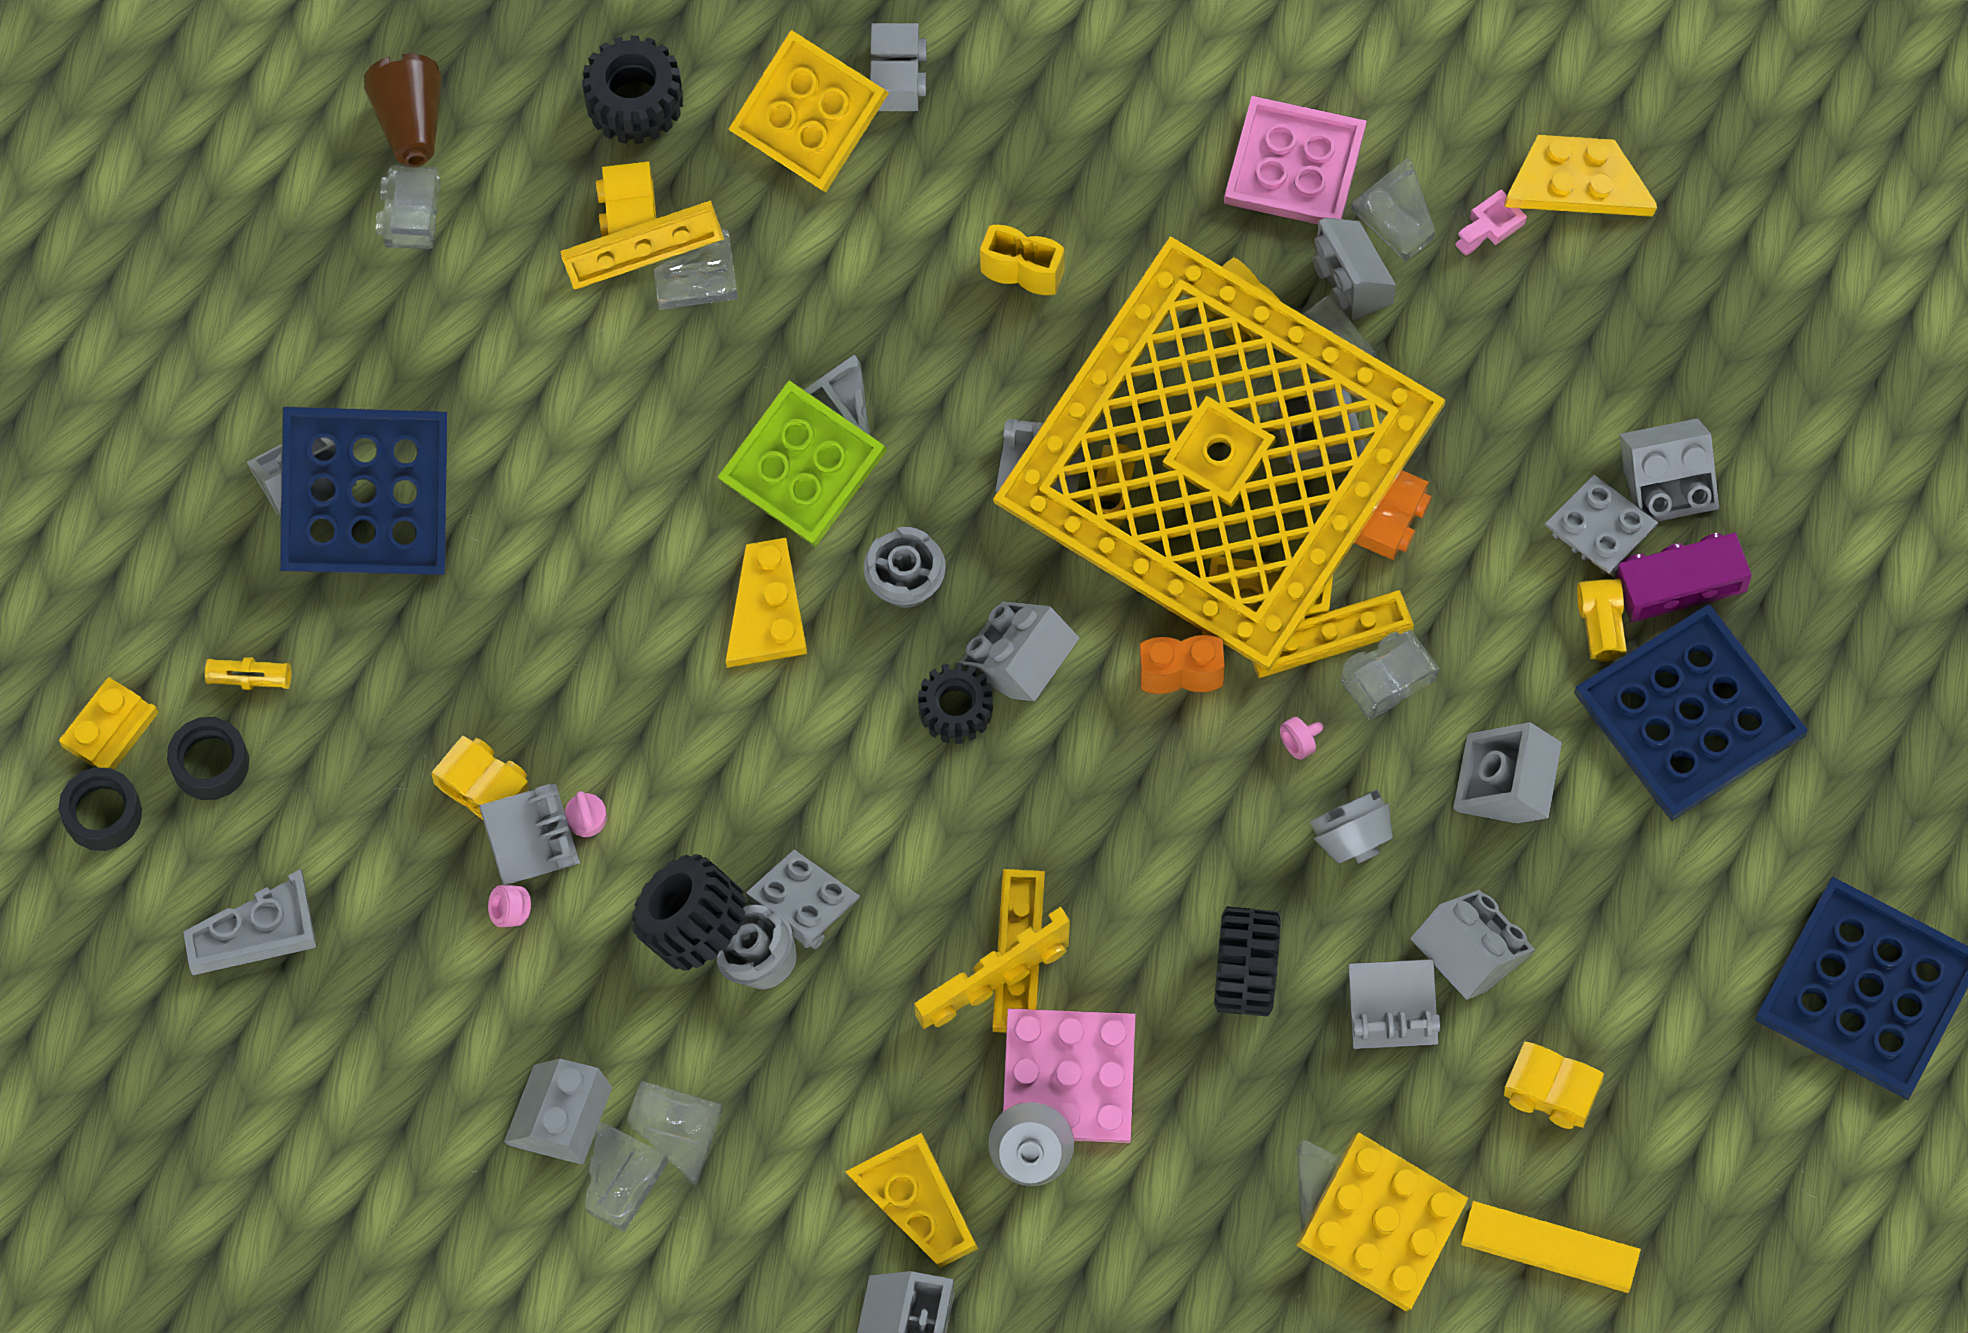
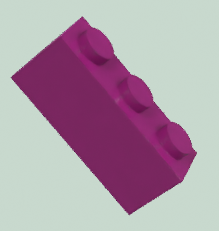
(1683, 576)

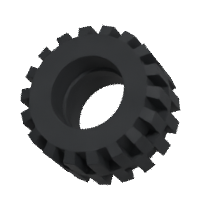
(627, 63)
(688, 912)
(1247, 961)

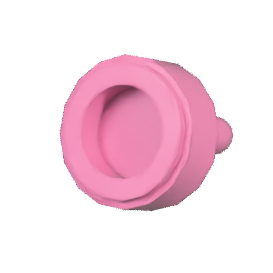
(1299, 737)
(586, 814)
(509, 905)

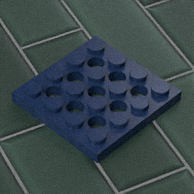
(384, 429)
(1650, 758)
(1841, 994)

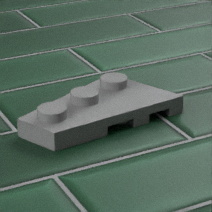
(261, 929)

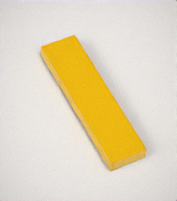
(642, 245)
(1343, 631)
(1019, 909)
(1551, 1247)

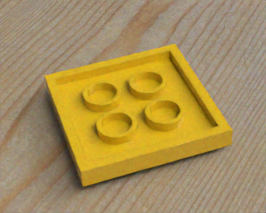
(808, 111)
(1382, 1221)

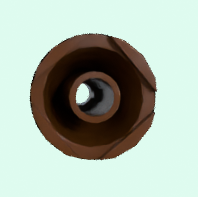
(406, 105)

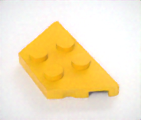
(1579, 177)

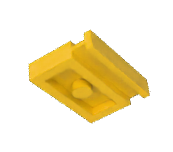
(108, 725)

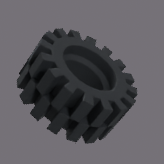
(955, 680)

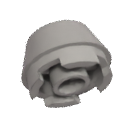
(904, 567)
(1354, 828)
(761, 950)
(1031, 1144)

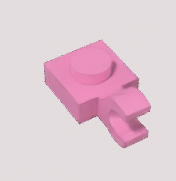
(1492, 221)

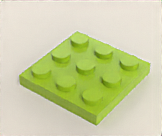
(802, 463)

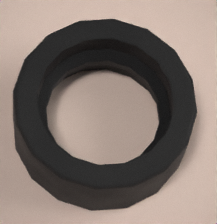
(196, 731)
(92, 780)

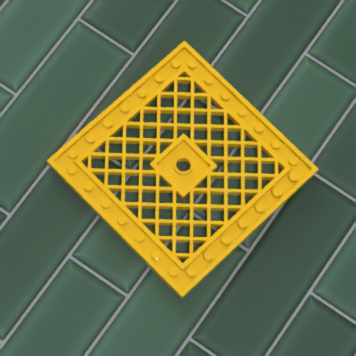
(1181, 271)

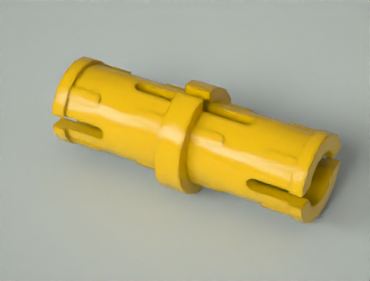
(274, 673)

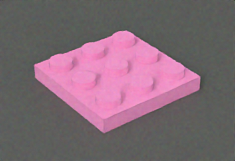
(1294, 161)
(1075, 1066)

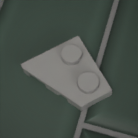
(843, 392)

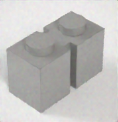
(895, 64)

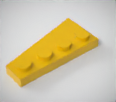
(994, 970)

